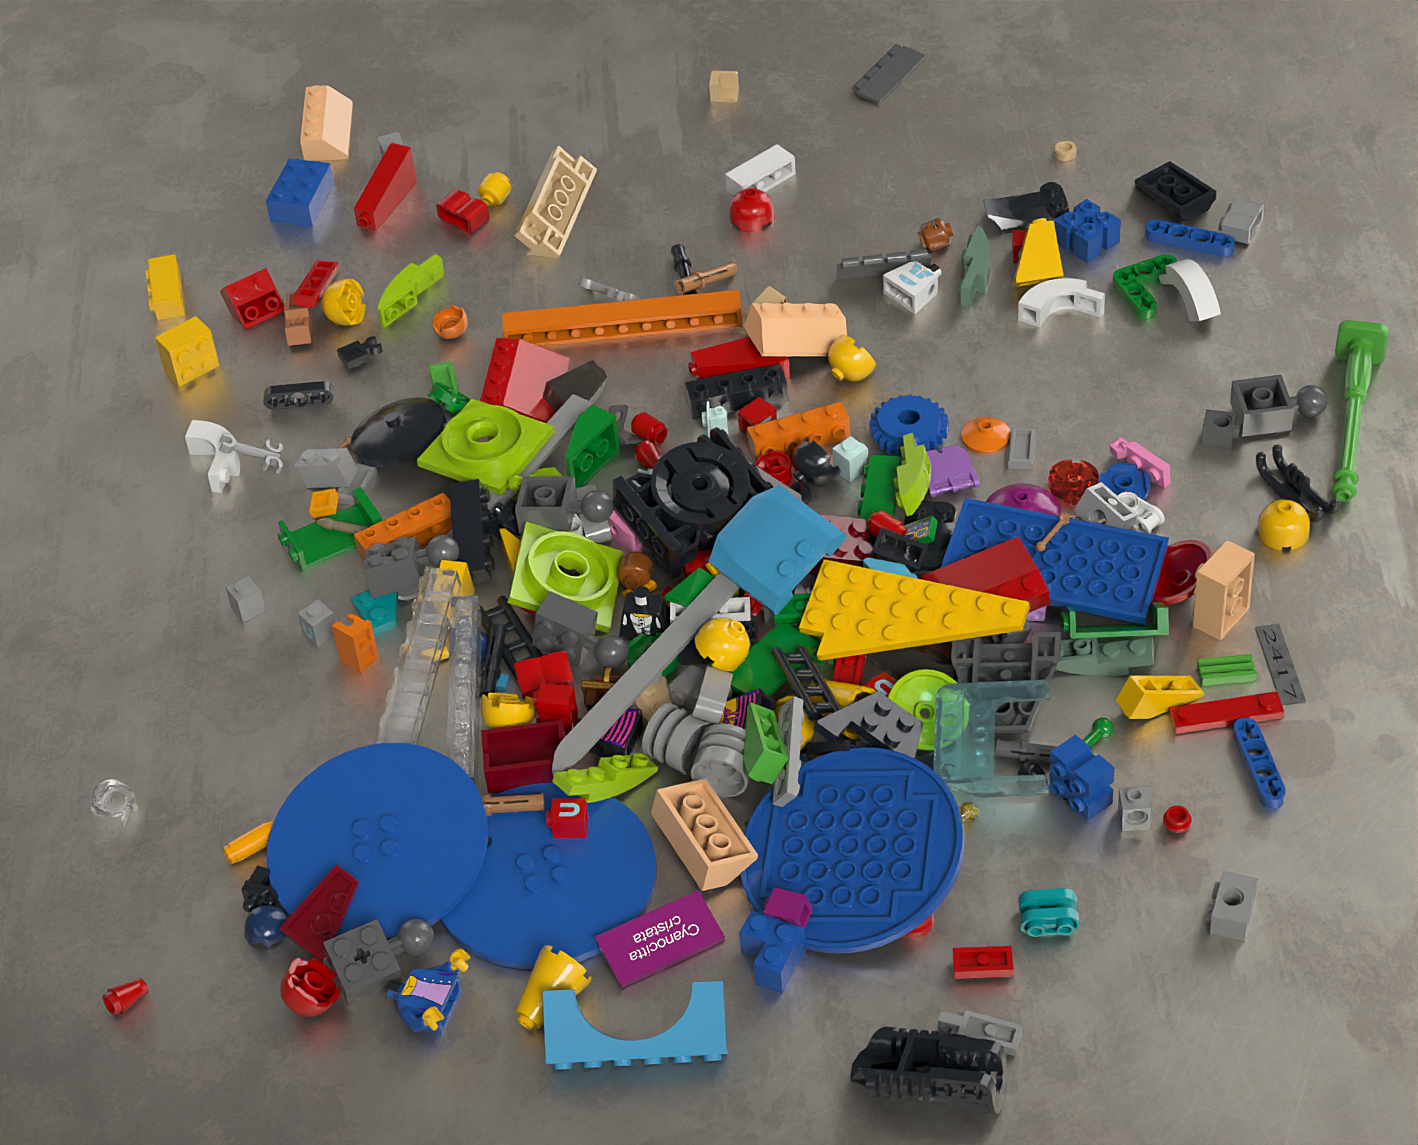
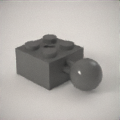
(1266, 406)
(554, 501)
(402, 562)
(571, 628)
(370, 943)

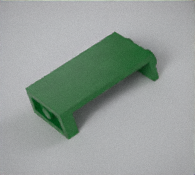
(316, 544)
(1159, 625)
(761, 668)

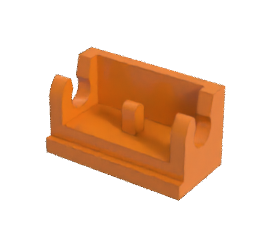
(355, 643)

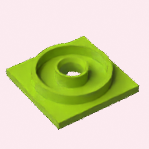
(512, 447)
(538, 571)

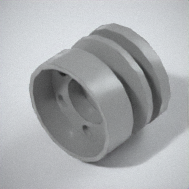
(673, 737)
(721, 760)

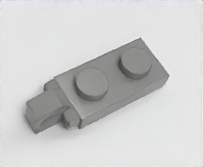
(982, 1027)

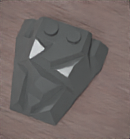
(1009, 662)

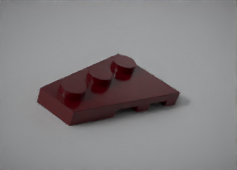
(322, 913)

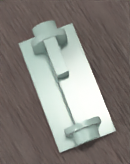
(714, 418)

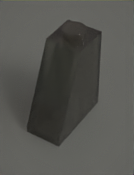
(584, 381)

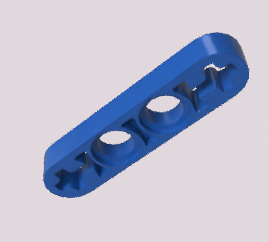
(1215, 244)
(1259, 762)

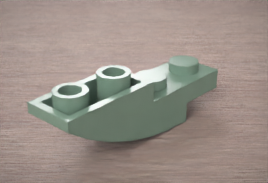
(976, 267)
(1088, 657)

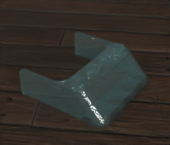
(967, 737)

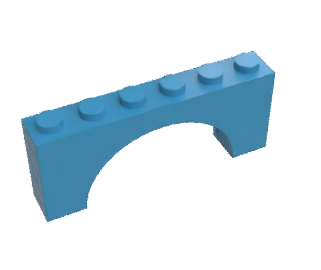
(573, 1039)

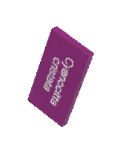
(659, 939)

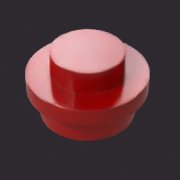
(1177, 819)

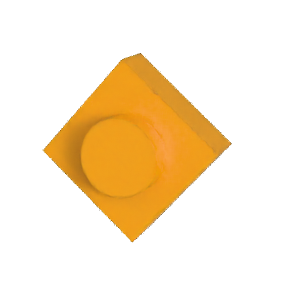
(323, 503)

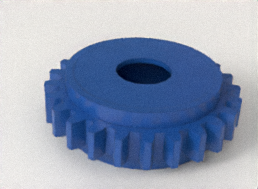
(907, 416)

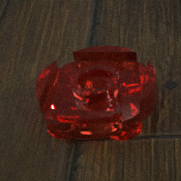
(1070, 491)

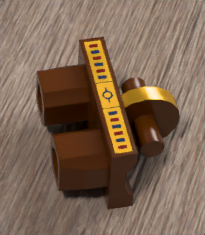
(595, 690)

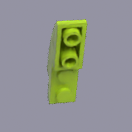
(404, 288)
(913, 475)
(607, 780)

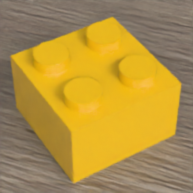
(187, 351)

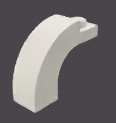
(1194, 288)
(1056, 296)
(204, 440)

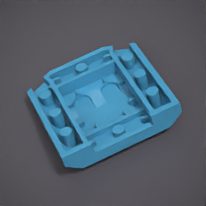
(773, 546)

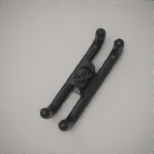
(1295, 486)

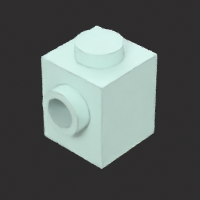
(850, 458)

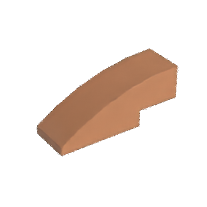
(298, 322)

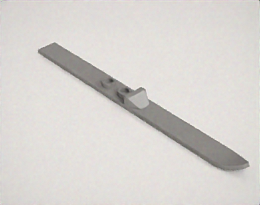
(564, 422)
(642, 673)

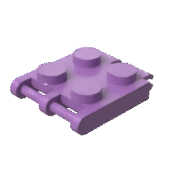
(950, 470)

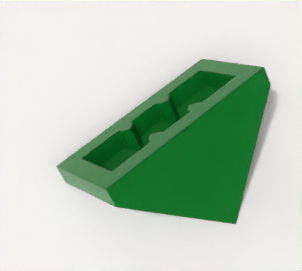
(689, 588)

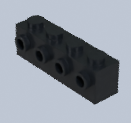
(737, 389)
(471, 527)

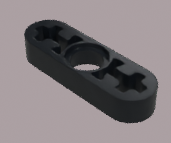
(281, 402)

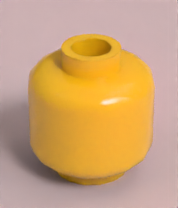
(494, 188)

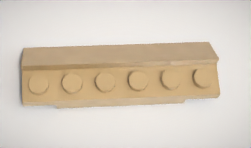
(555, 204)

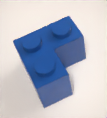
(775, 946)

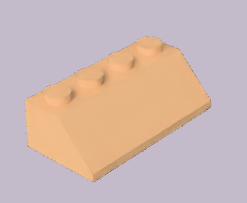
(325, 124)
(794, 328)
(702, 833)

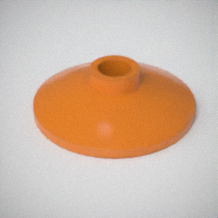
(985, 434)

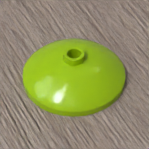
(918, 692)

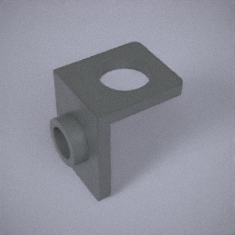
(624, 436)

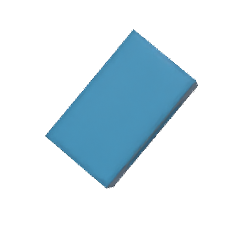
(503, 682)

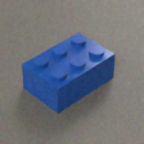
(300, 192)

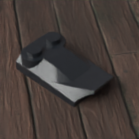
(1177, 191)
(1020, 210)
(946, 516)

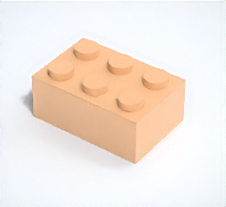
(1223, 589)

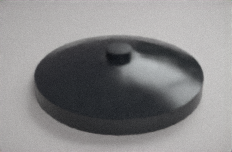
(398, 432)

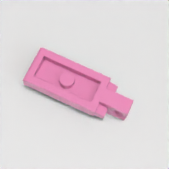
(1144, 460)

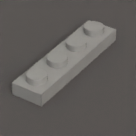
(790, 724)

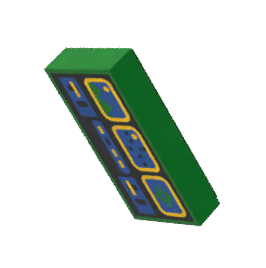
(922, 530)

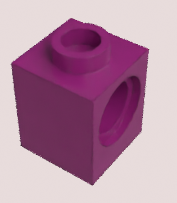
(788, 907)

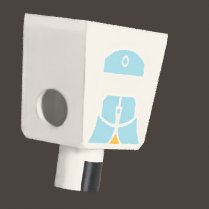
(912, 285)

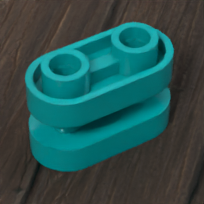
(1048, 912)

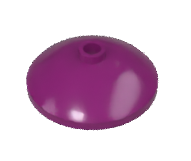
(1026, 497)

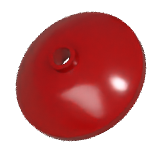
(1178, 571)

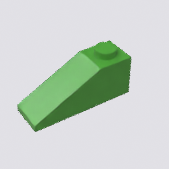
(763, 745)

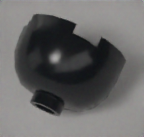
(812, 464)

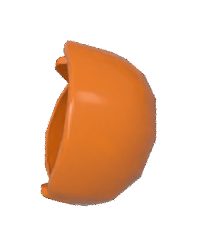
(450, 322)

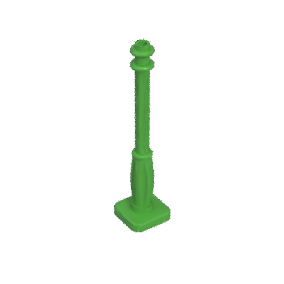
(1361, 346)

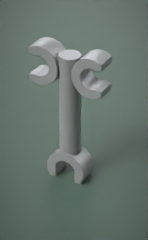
(607, 290)
(270, 455)

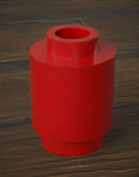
(649, 428)
(885, 521)

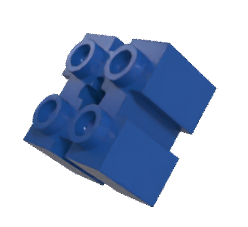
(1087, 230)
(1081, 777)

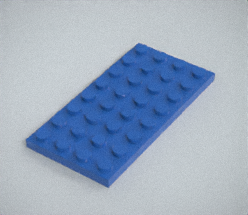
(1083, 564)

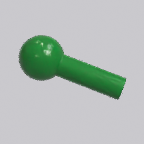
(1101, 728)

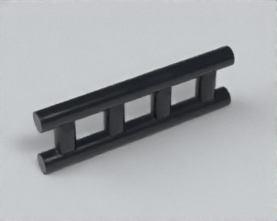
(514, 624)
(810, 673)

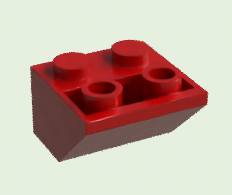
(253, 299)

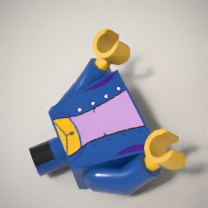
(430, 994)

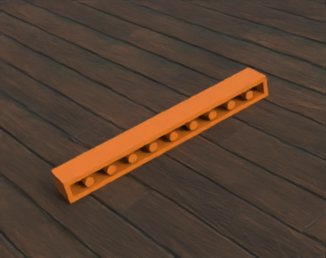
(625, 319)

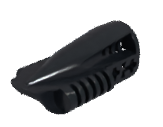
(933, 1069)

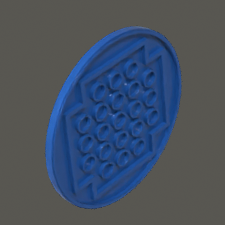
(393, 821)
(864, 841)
(552, 888)

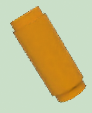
(248, 843)

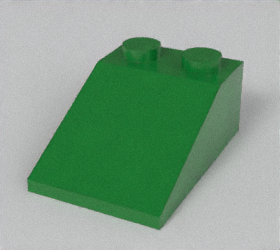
(591, 444)

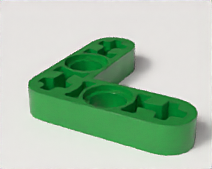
(1130, 280)

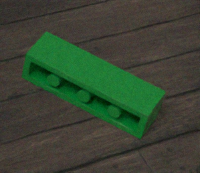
(879, 489)

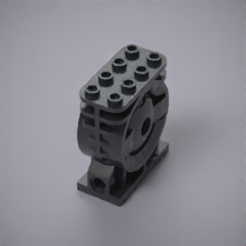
(691, 523)

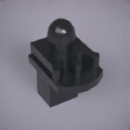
(257, 890)

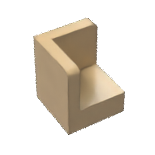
(724, 86)

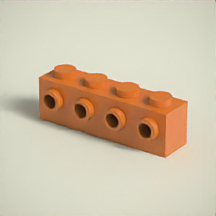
(823, 425)
(422, 520)

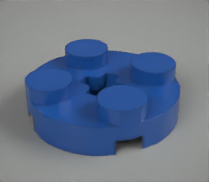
(1126, 473)

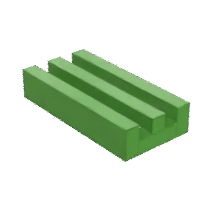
(1225, 667)

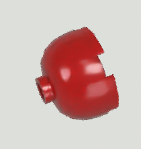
(751, 210)
(308, 987)

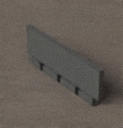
(888, 73)
(877, 265)

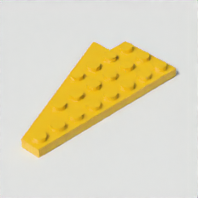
(883, 611)

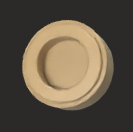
(1065, 150)

